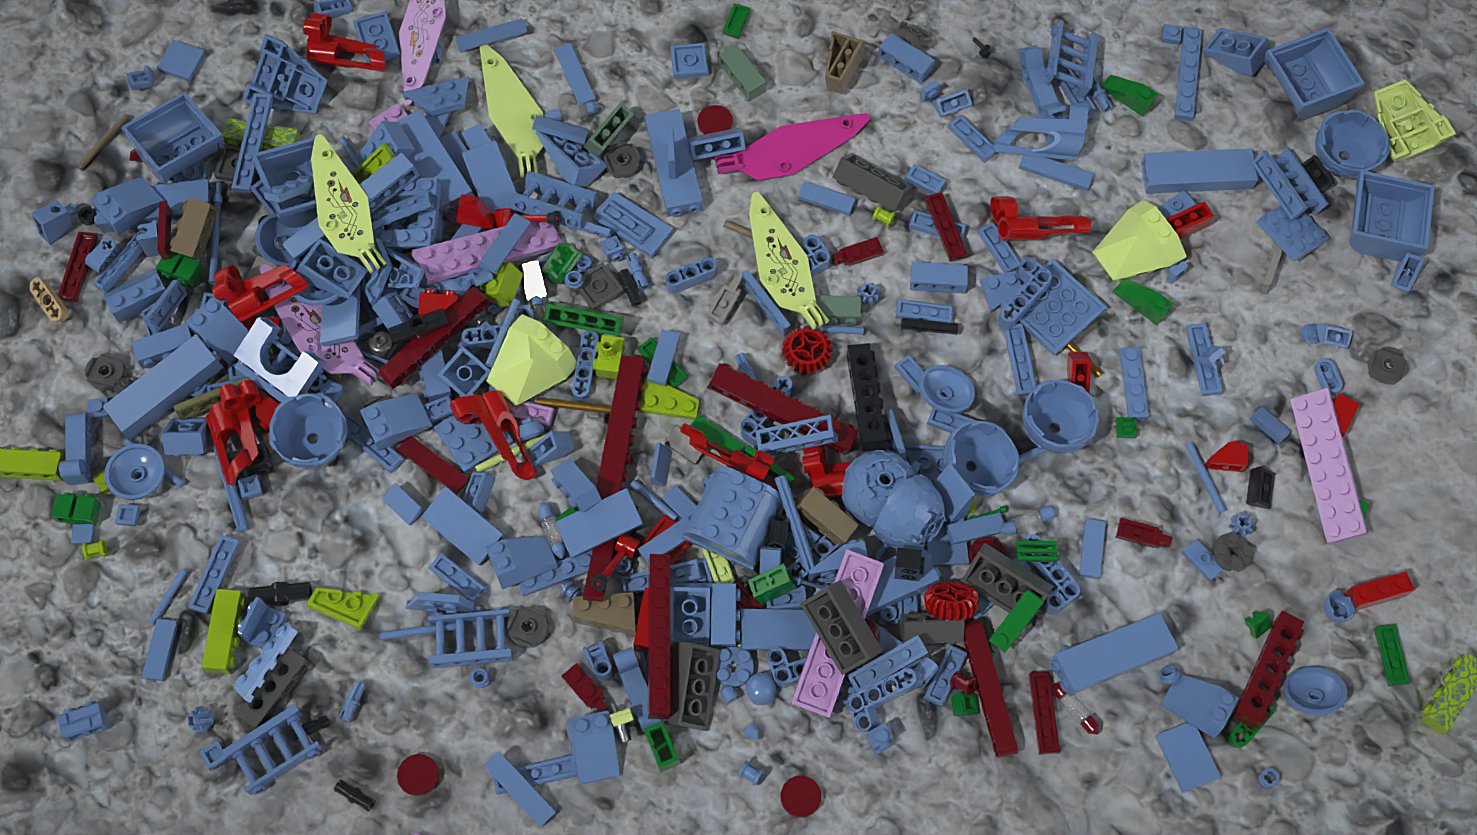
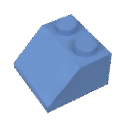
(464, 372)
(186, 436)

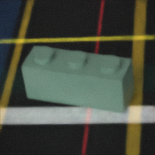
(743, 72)
(609, 129)
(840, 309)

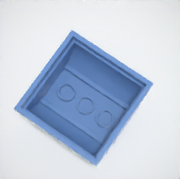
(1314, 73)
(173, 137)
(283, 165)
(1391, 216)
(734, 517)

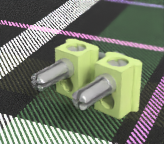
(618, 720)

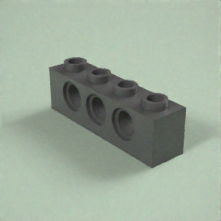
(272, 700)

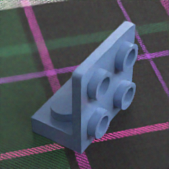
(260, 623)

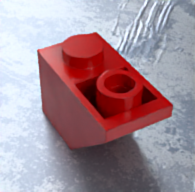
(432, 301)

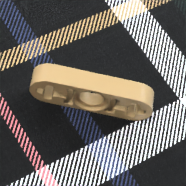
(41, 297)

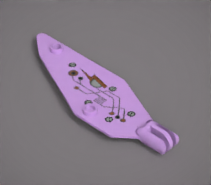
(419, 40)
(304, 327)

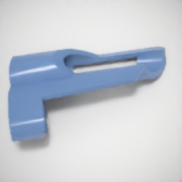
(1063, 139)

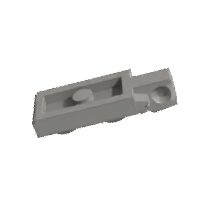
(725, 301)

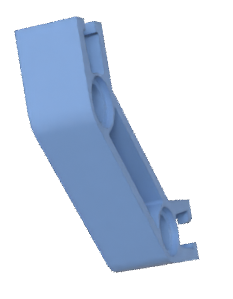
(1041, 93)

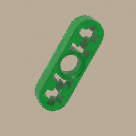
(1246, 738)

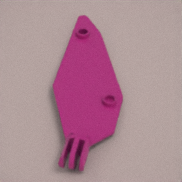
(791, 147)

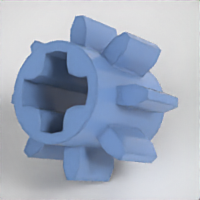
(868, 293)
(1245, 520)
(200, 719)

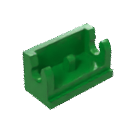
(560, 263)
(772, 584)

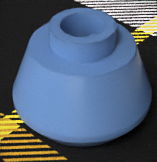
(530, 428)

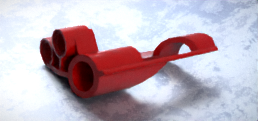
(324, 47)
(1016, 228)
(246, 296)
(233, 416)
(497, 418)
(754, 467)
(825, 476)

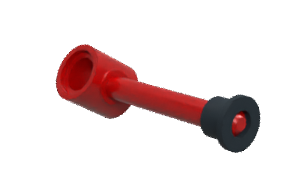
(503, 216)
(625, 546)

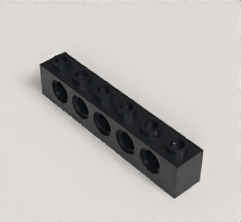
(870, 439)

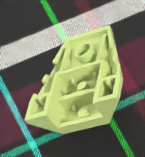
(1409, 121)
(1139, 243)
(530, 361)

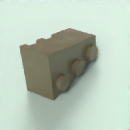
(843, 61)
(825, 515)
(613, 614)

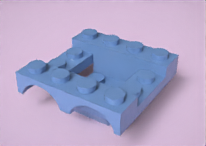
(423, 224)

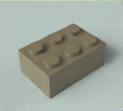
(194, 228)

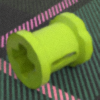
(883, 216)
(94, 549)

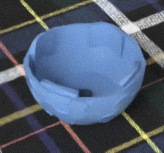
(1356, 137)
(1062, 406)
(298, 420)
(988, 451)
(861, 486)
(911, 514)

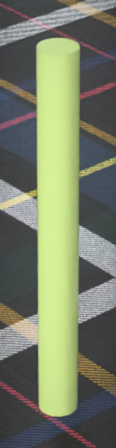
(498, 459)

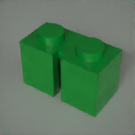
(185, 271)
(76, 510)
(661, 746)

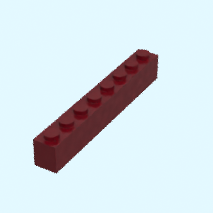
(775, 404)
(621, 425)
(659, 636)

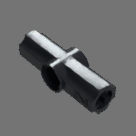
(429, 322)
(779, 534)
(281, 593)

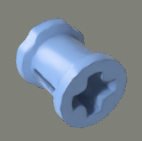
(750, 773)

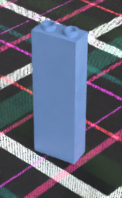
(434, 162)
(1199, 171)
(683, 192)
(175, 195)
(163, 386)
(892, 591)
(1113, 654)

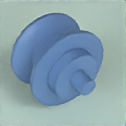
(1309, 334)
(570, 591)

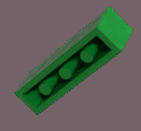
(584, 318)

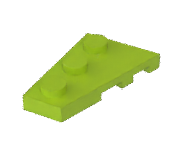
(668, 401)
(345, 607)

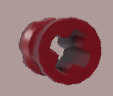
(959, 681)

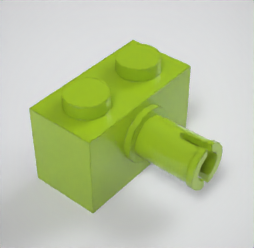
(503, 286)
(609, 356)

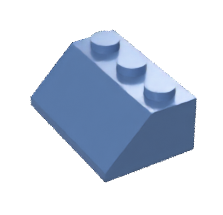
(134, 295)

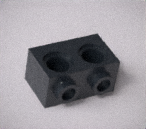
(255, 468)
(909, 564)

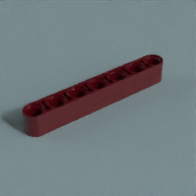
(422, 349)
(989, 689)

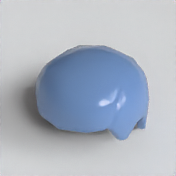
(1339, 607)
(761, 689)

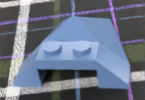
(287, 78)

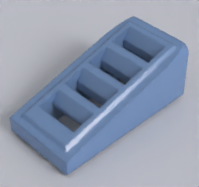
(323, 6)

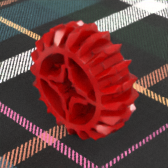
(818, 343)
(951, 601)

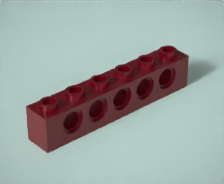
(1245, 711)

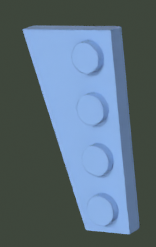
(265, 662)

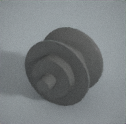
(122, 383)
(749, 574)

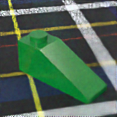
(1130, 93)
(1144, 300)
(1016, 621)

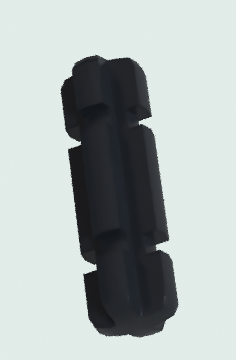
(312, 727)

